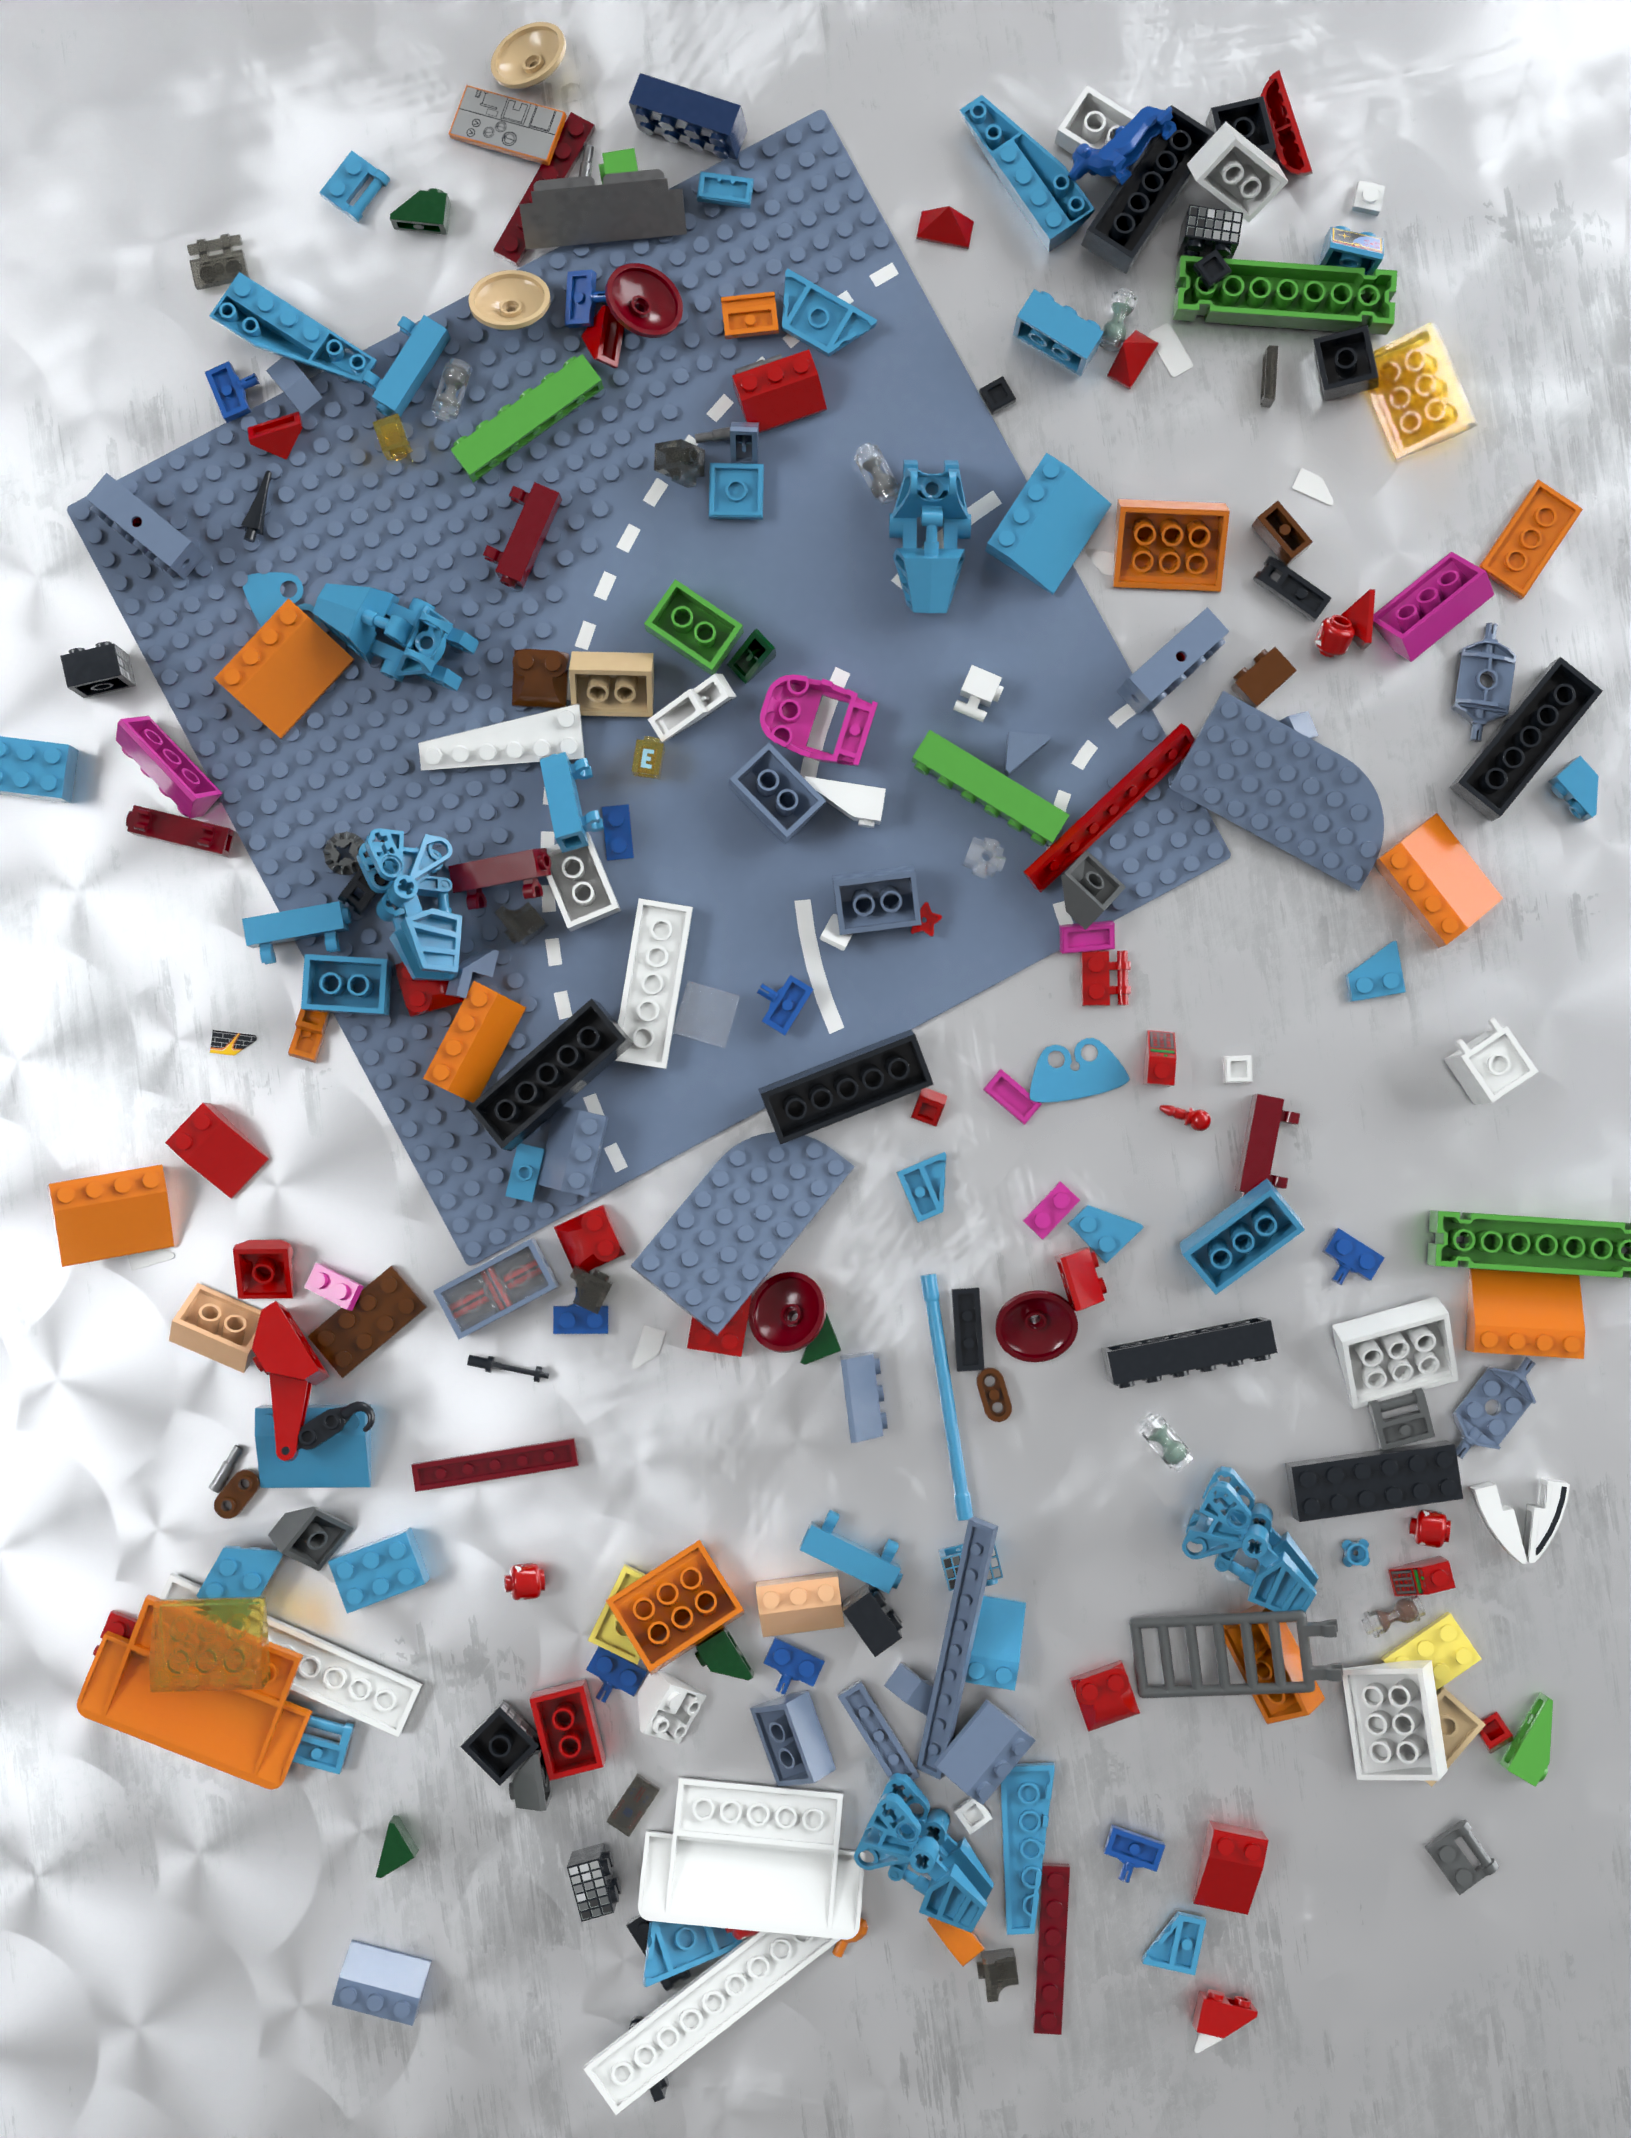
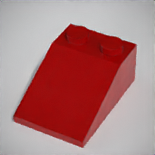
(217, 1149)
(1230, 1867)

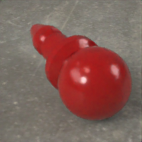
(1197, 1119)

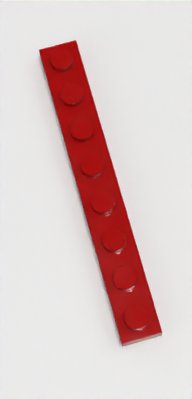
(1110, 808)

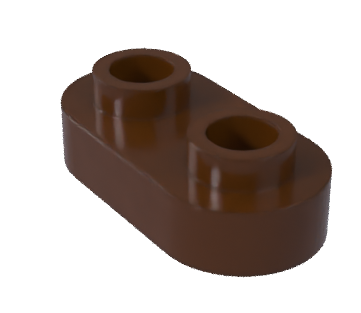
(993, 1394)
(237, 1494)

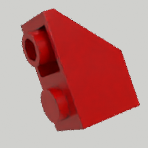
(1221, 2015)

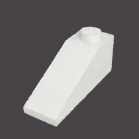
(854, 800)

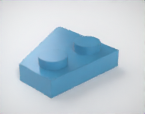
(1377, 976)
(925, 1186)
(1104, 1231)
(1178, 1944)

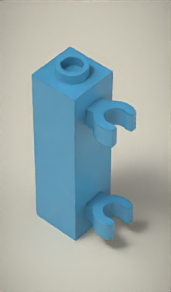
(410, 367)
(564, 802)
(296, 925)
(852, 1557)

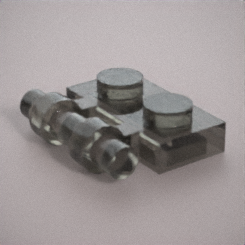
(219, 268)

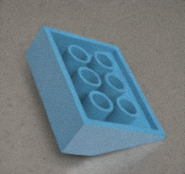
(1048, 524)
(333, 1464)

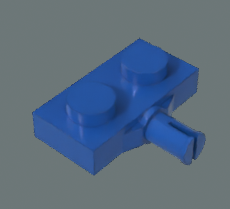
(582, 298)
(230, 390)
(785, 1003)
(1352, 1256)
(578, 1320)
(792, 1664)
(615, 1673)
(1133, 1851)

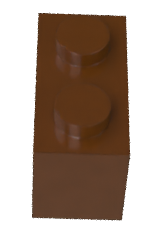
(1282, 533)
(1263, 678)

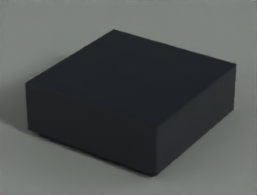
(1212, 269)
(997, 395)

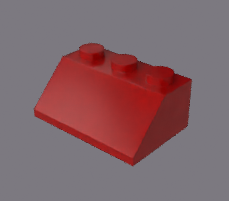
(780, 391)

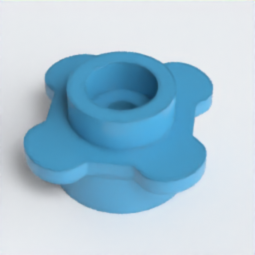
(1361, 1558)

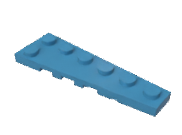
(1025, 1819)

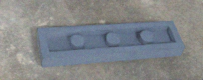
(877, 1732)

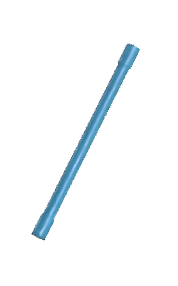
(931, 1298)

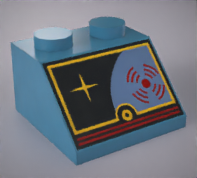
(1352, 249)

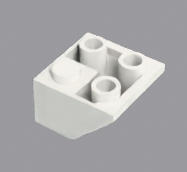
(667, 1706)

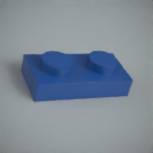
(617, 832)

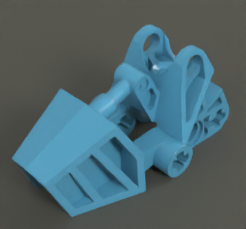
(930, 573)
(356, 612)
(424, 939)
(1225, 1524)
(957, 1877)

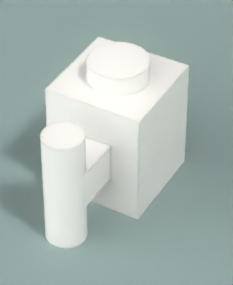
(978, 688)

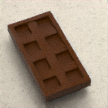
(377, 1316)

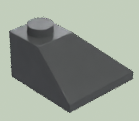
(1088, 889)
(309, 1536)
(531, 1784)

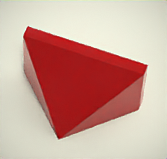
(945, 227)
(604, 338)
(1132, 359)
(277, 434)
(1361, 617)

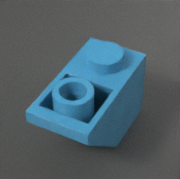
(1578, 787)

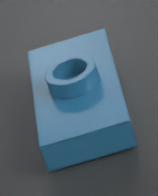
(725, 189)
(525, 1172)

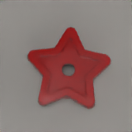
(928, 926)

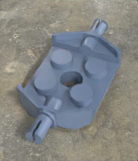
(1472, 699)
(1513, 1398)

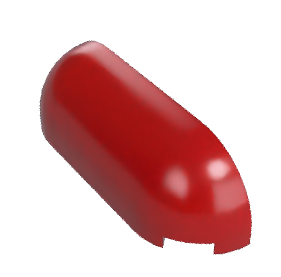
(1284, 127)

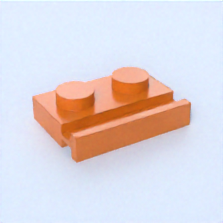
(749, 315)

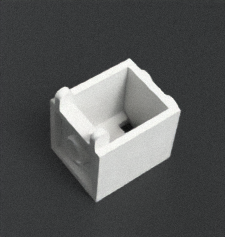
(1490, 1064)

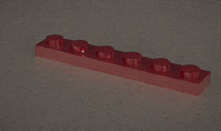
(567, 152)
(495, 1464)
(1051, 1949)

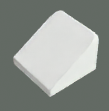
(832, 935)

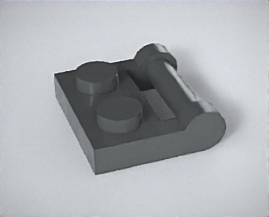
(1405, 1427)
(1454, 1862)

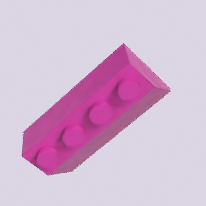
(1432, 605)
(167, 765)

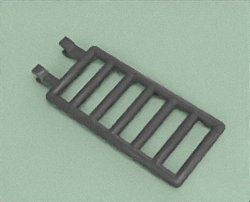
(1305, 1629)

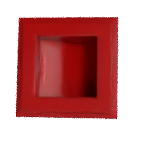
(929, 1106)
(1495, 1733)

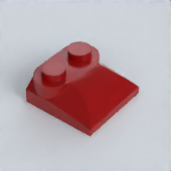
(423, 995)
(590, 1239)
(263, 1269)
(1104, 1695)

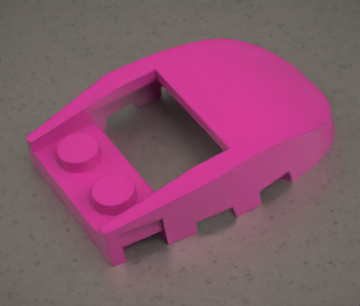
(791, 711)

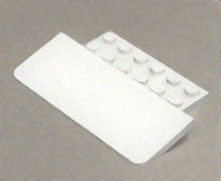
(753, 1862)

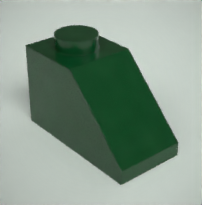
(423, 212)
(723, 1656)

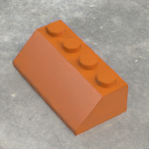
(474, 1042)
(1273, 1706)

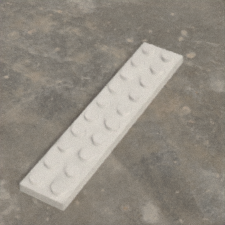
(333, 1673)
(699, 2014)

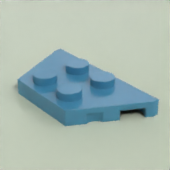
(820, 317)
(240, 1572)
(681, 1947)

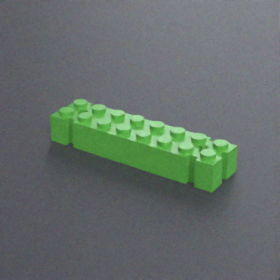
(1288, 296)
(1530, 1244)

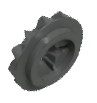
(332, 856)

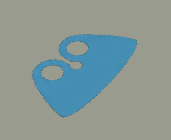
(265, 595)
(1064, 1084)

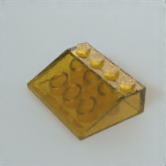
(1419, 392)
(209, 1645)

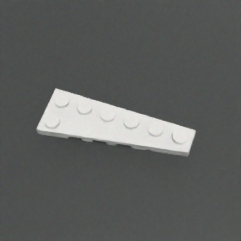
(508, 742)

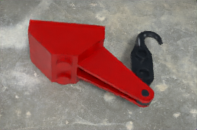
(293, 1369)

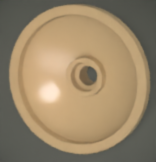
(528, 55)
(509, 300)

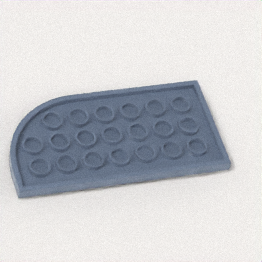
(1284, 790)
(740, 1224)

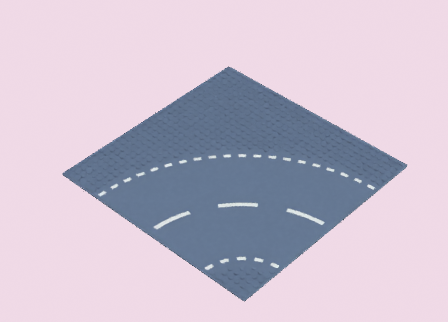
(805, 576)

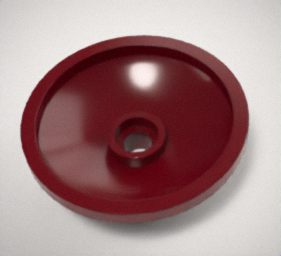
(644, 300)
(777, 1303)
(1040, 1336)

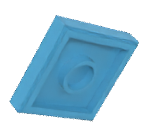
(736, 491)

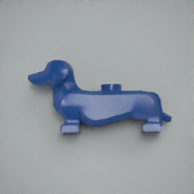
(1124, 147)

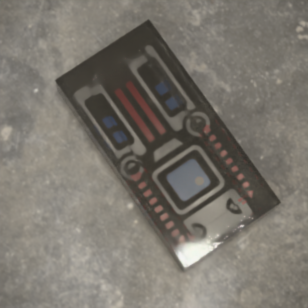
(1269, 376)
(633, 1805)

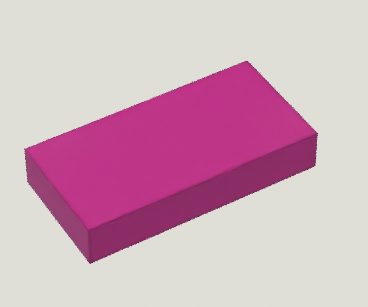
(1095, 938)
(1011, 1096)

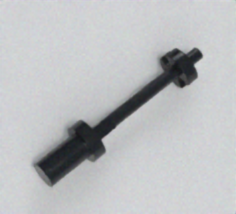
(489, 1364)

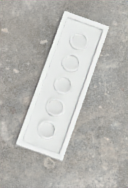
(653, 981)

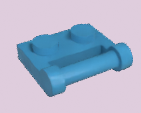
(348, 181)
(322, 1752)

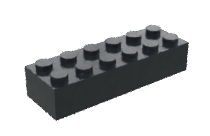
(1147, 195)
(1526, 739)
(550, 1075)
(846, 1086)
(1189, 1350)
(1374, 1481)

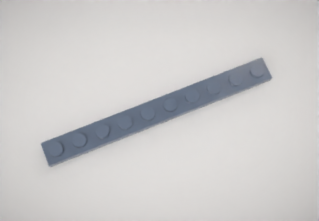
(957, 1643)

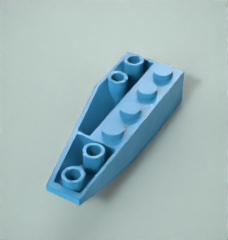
(1029, 174)
(285, 331)

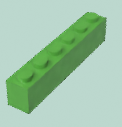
(527, 417)
(989, 788)

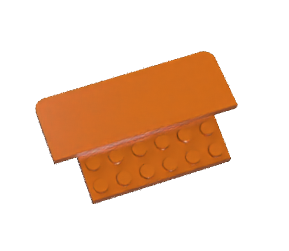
(229, 1730)

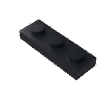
(967, 1329)

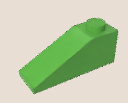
(1530, 1750)

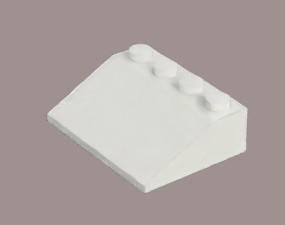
(1396, 1351)
(1395, 1721)

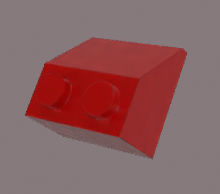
(1080, 1278)

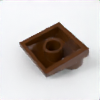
(540, 678)

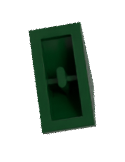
(752, 656)
(823, 1345)
(397, 1848)

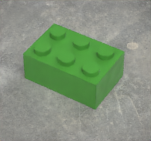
(694, 627)

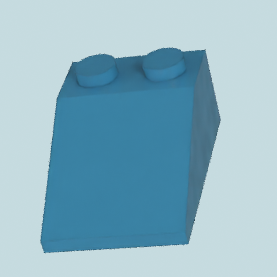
(997, 1643)

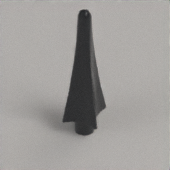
(255, 517)

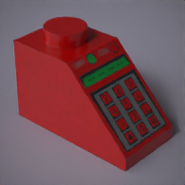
(1160, 1059)
(1422, 1577)

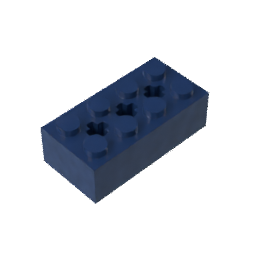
(688, 117)

